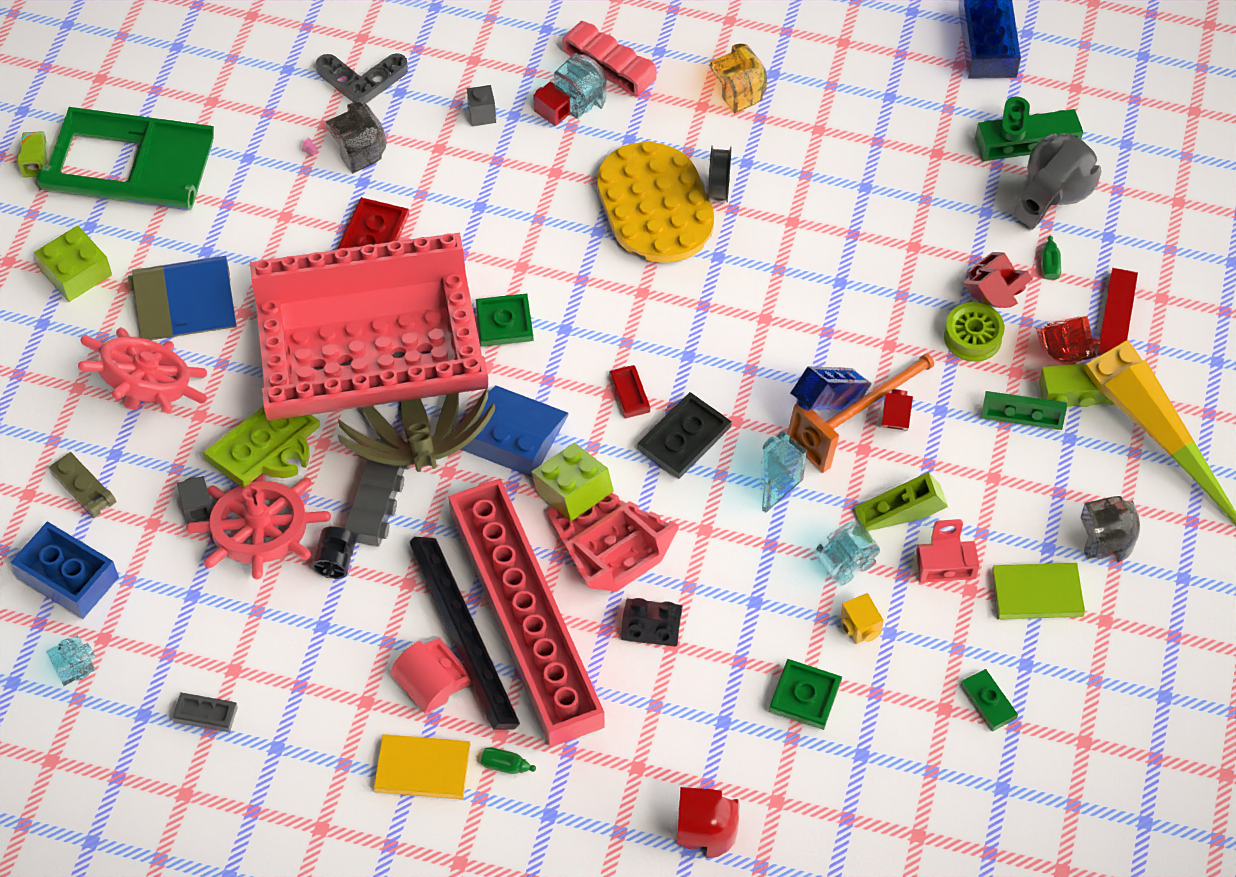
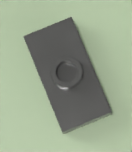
(205, 712)

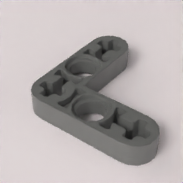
(358, 82)

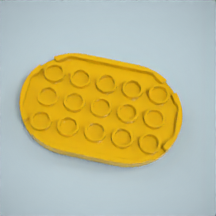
(655, 201)

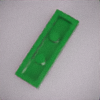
(1024, 410)

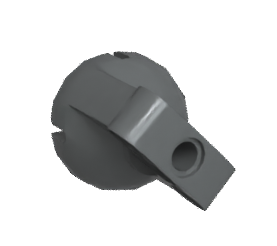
(1059, 173)

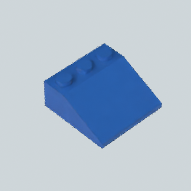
(517, 431)

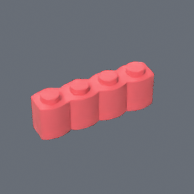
(618, 61)

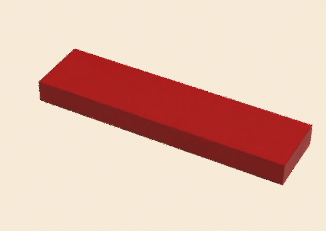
(1117, 309)

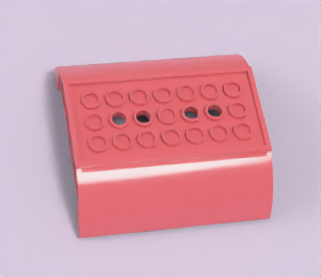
(363, 310)

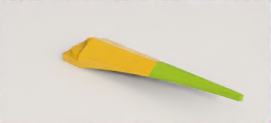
(1137, 392)

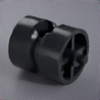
(334, 552)

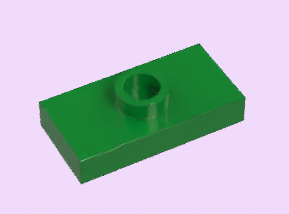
(989, 700)

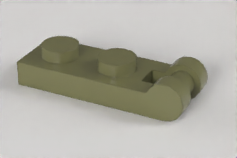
(82, 484)

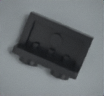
(651, 622)

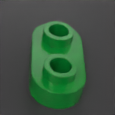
(1015, 118)

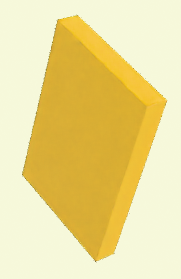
(422, 766)

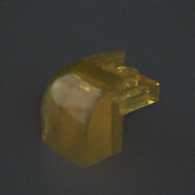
(741, 77)

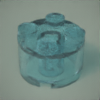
(847, 552)

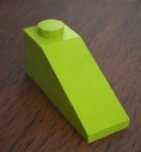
(903, 504)

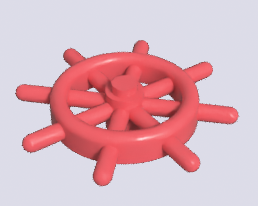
(142, 370)
(258, 522)

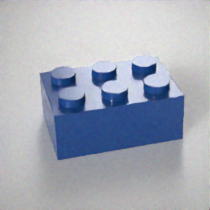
(65, 570)

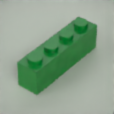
(994, 146)

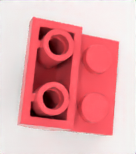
(430, 674)

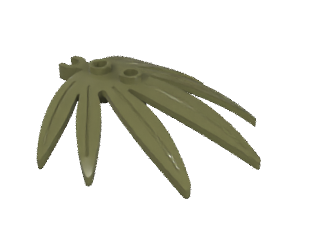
(420, 446)

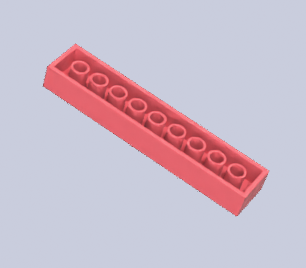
(526, 613)

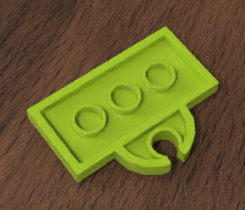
(262, 447)

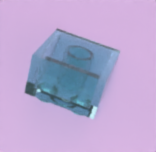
(781, 468)

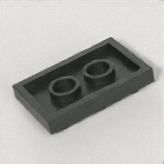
(684, 435)

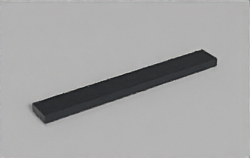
(464, 634)

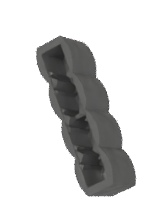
(375, 501)

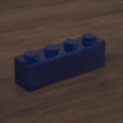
(829, 388)

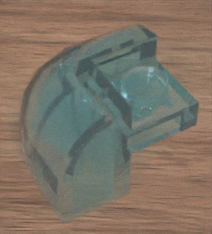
(582, 82)

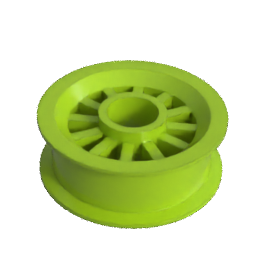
(987, 333)

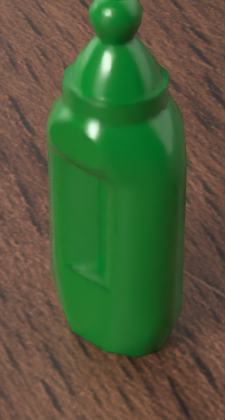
(1051, 260)
(505, 761)

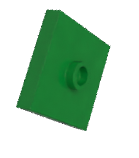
(504, 320)
(805, 694)

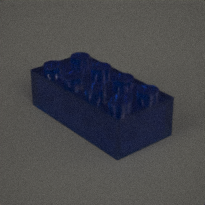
(989, 38)

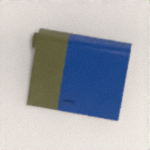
(183, 298)

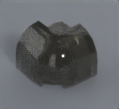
(358, 136)
(1110, 527)

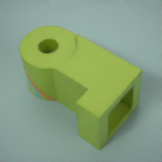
(32, 152)

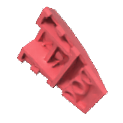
(614, 541)

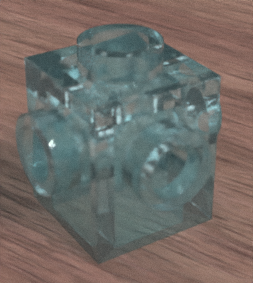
(71, 660)

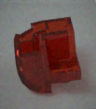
(1068, 340)

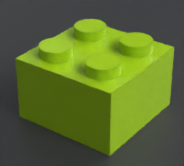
(73, 263)
(572, 481)

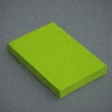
(1038, 591)

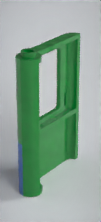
(164, 169)

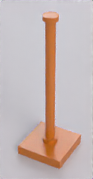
(820, 437)

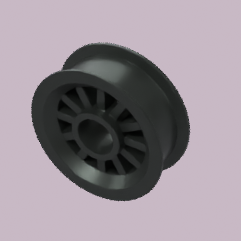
(719, 173)

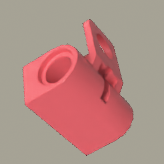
(946, 555)

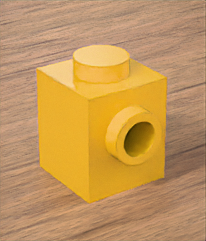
(861, 619)

